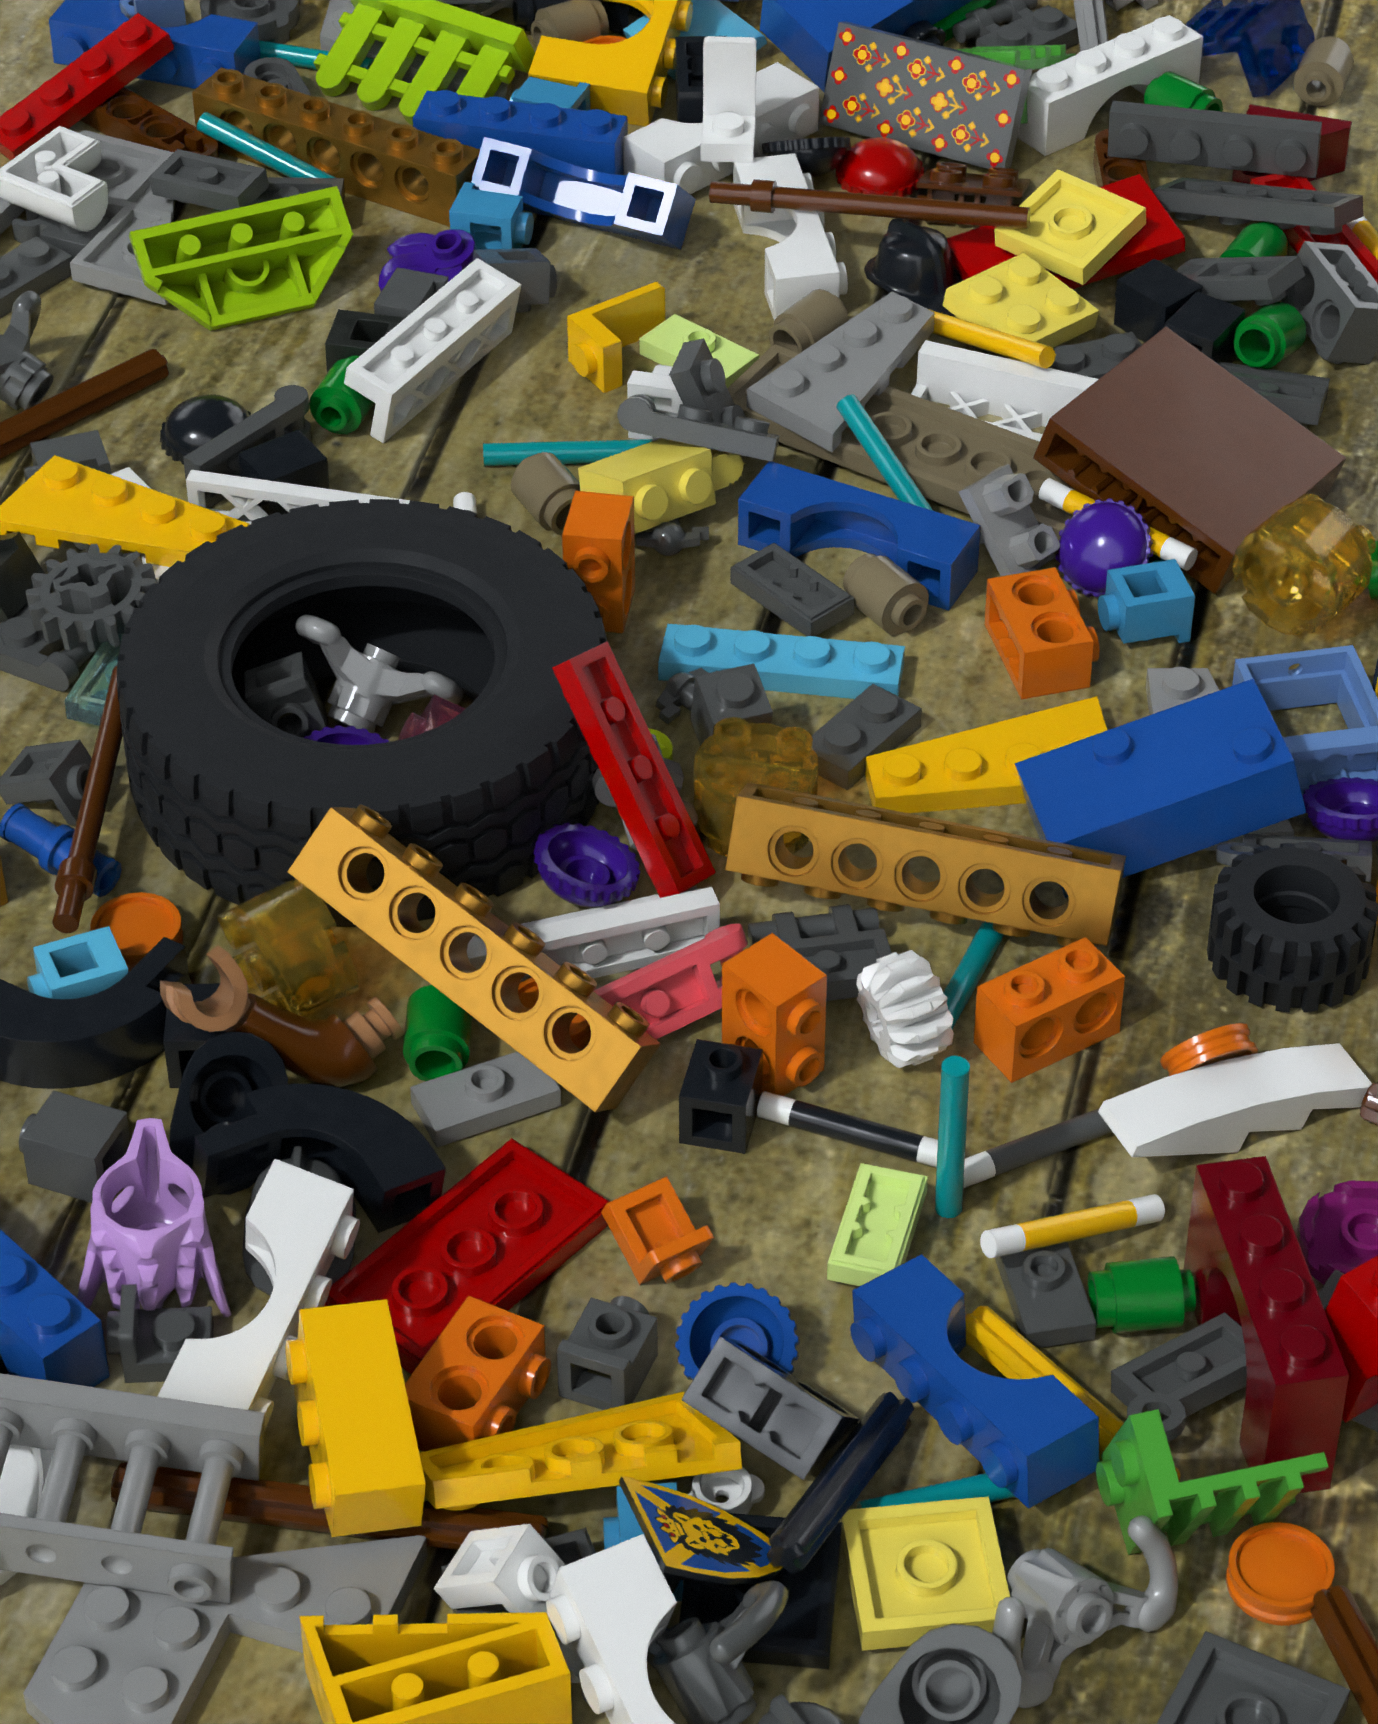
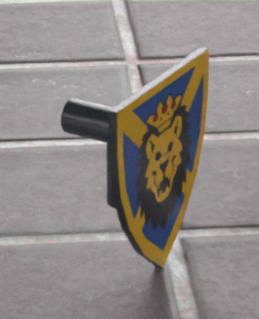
(698, 1539)

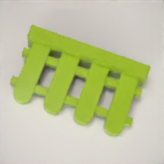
(441, 32)

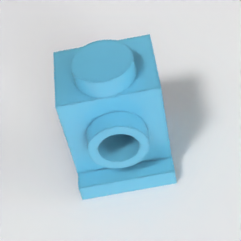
(77, 965)

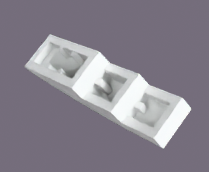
(1224, 1101)

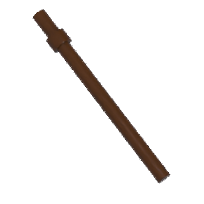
(766, 196)
(77, 873)

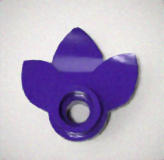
(429, 253)

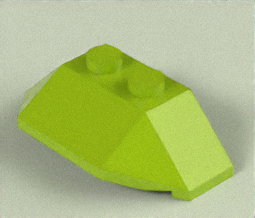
(246, 258)

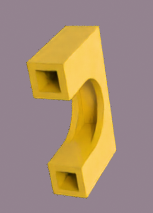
(622, 75)

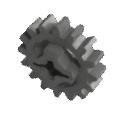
(88, 596)

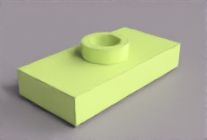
(666, 339)
(876, 1224)

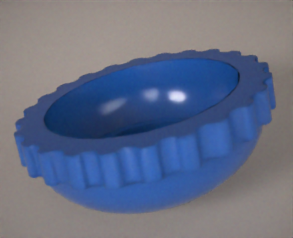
(739, 1315)

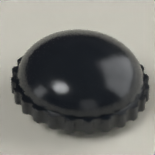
(813, 154)
(198, 422)

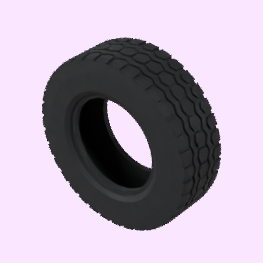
(416, 580)

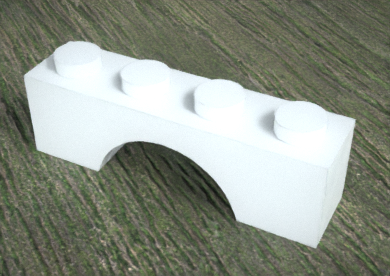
(1071, 92)
(672, 149)
(805, 252)
(294, 1234)
(612, 1614)

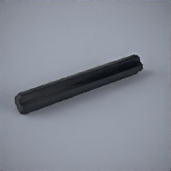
(840, 1483)

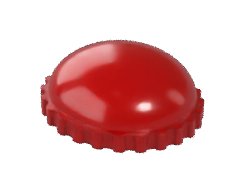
(880, 168)

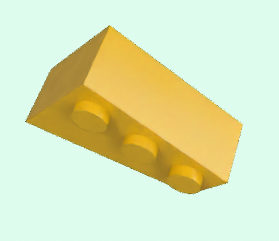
(356, 1419)
(438, 1673)

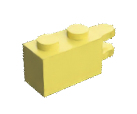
(664, 478)

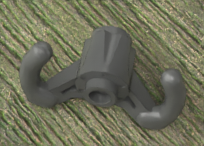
(22, 375)
(705, 1663)

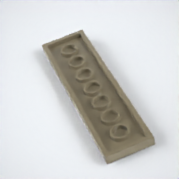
(933, 443)

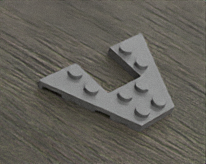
(109, 257)
(149, 1654)

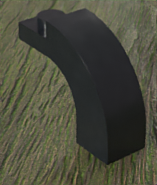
(89, 1037)
(359, 1137)

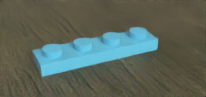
(784, 661)

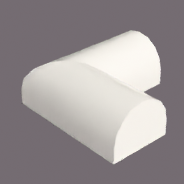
(54, 180)

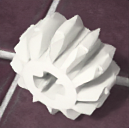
(905, 1008)

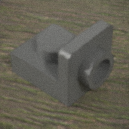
(48, 774)
(152, 1338)

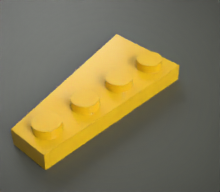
(97, 508)
(975, 764)
(582, 1452)

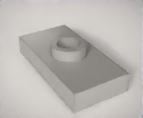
(483, 1098)

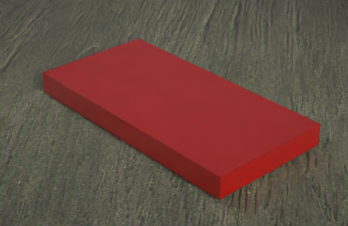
(1158, 239)
(480, 1239)

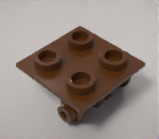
(949, 178)

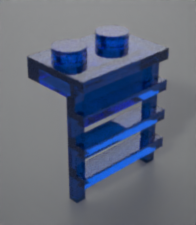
(1264, 33)

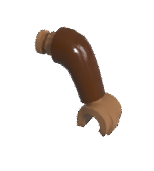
(313, 1049)

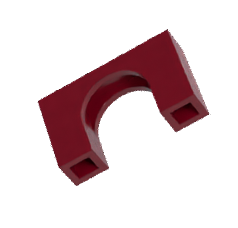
(1256, 1273)

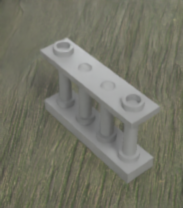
(147, 1435)

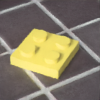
(1073, 227)
(1023, 302)
(922, 1569)

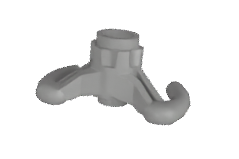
(369, 680)
(1074, 1606)

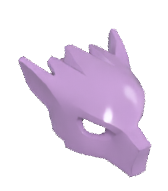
(153, 1228)

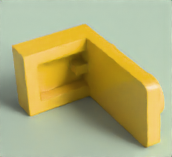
(603, 329)

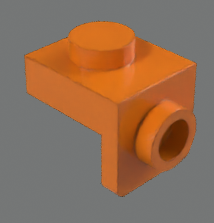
(656, 1233)

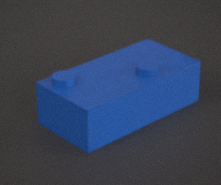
(809, 27)
(1167, 781)

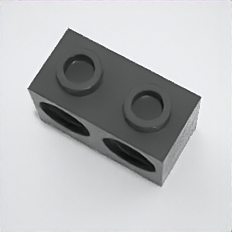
(1337, 303)

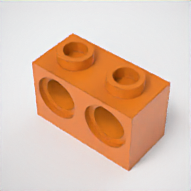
(601, 551)
(1040, 633)
(777, 1005)
(1048, 1009)
(477, 1376)

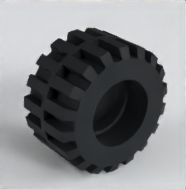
(1292, 927)

